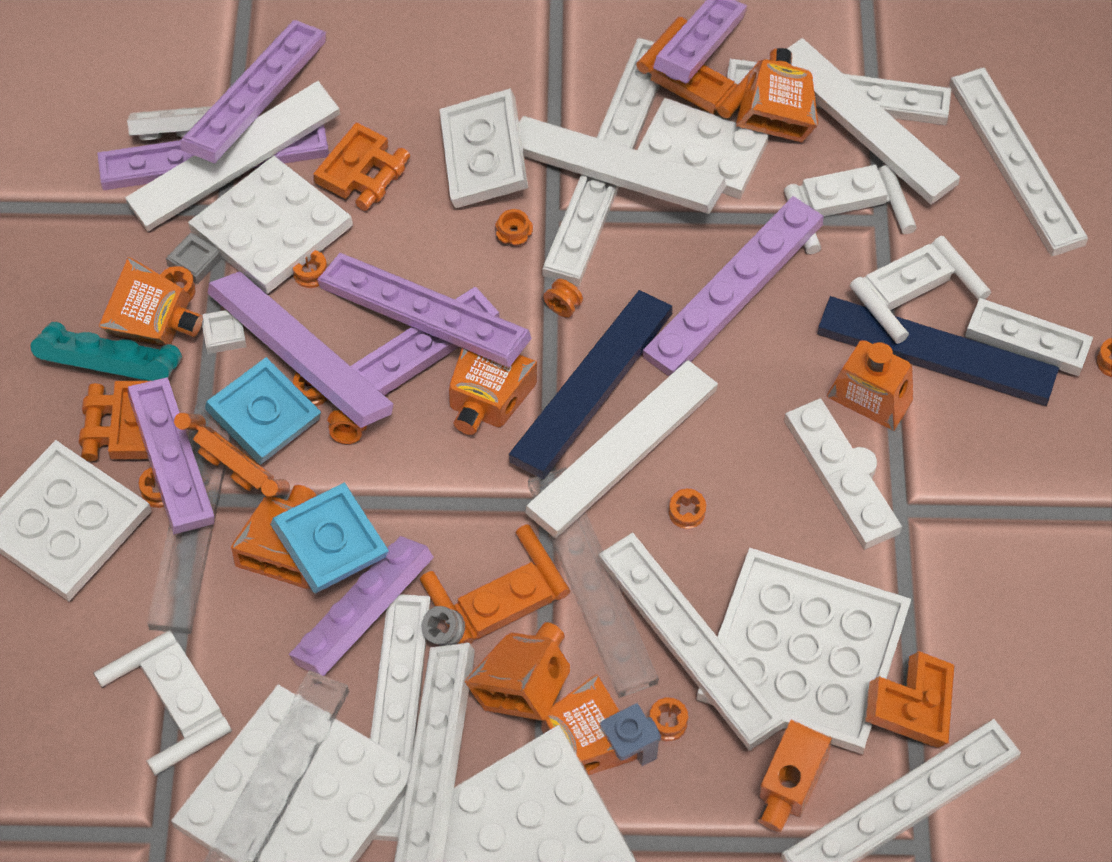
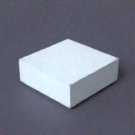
(222, 332)

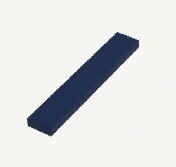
(944, 352)
(590, 384)

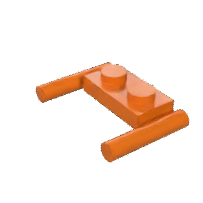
(705, 89)
(218, 449)
(507, 596)

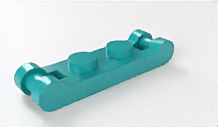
(103, 354)

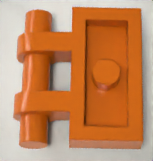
(351, 161)
(122, 435)

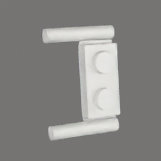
(850, 192)
(912, 277)
(180, 692)

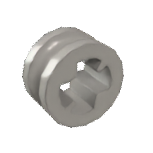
(451, 617)

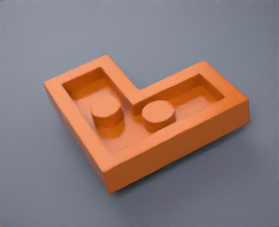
(919, 708)

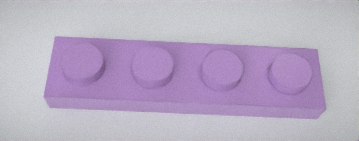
(699, 38)
(412, 351)
(170, 456)
(361, 606)

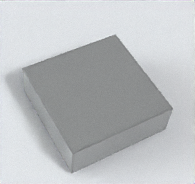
(195, 256)

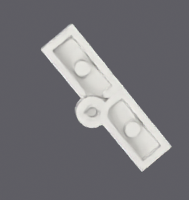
(844, 473)

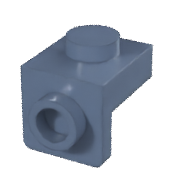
(632, 734)

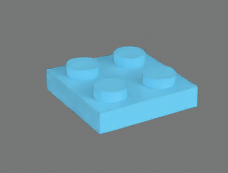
(263, 410)
(329, 537)

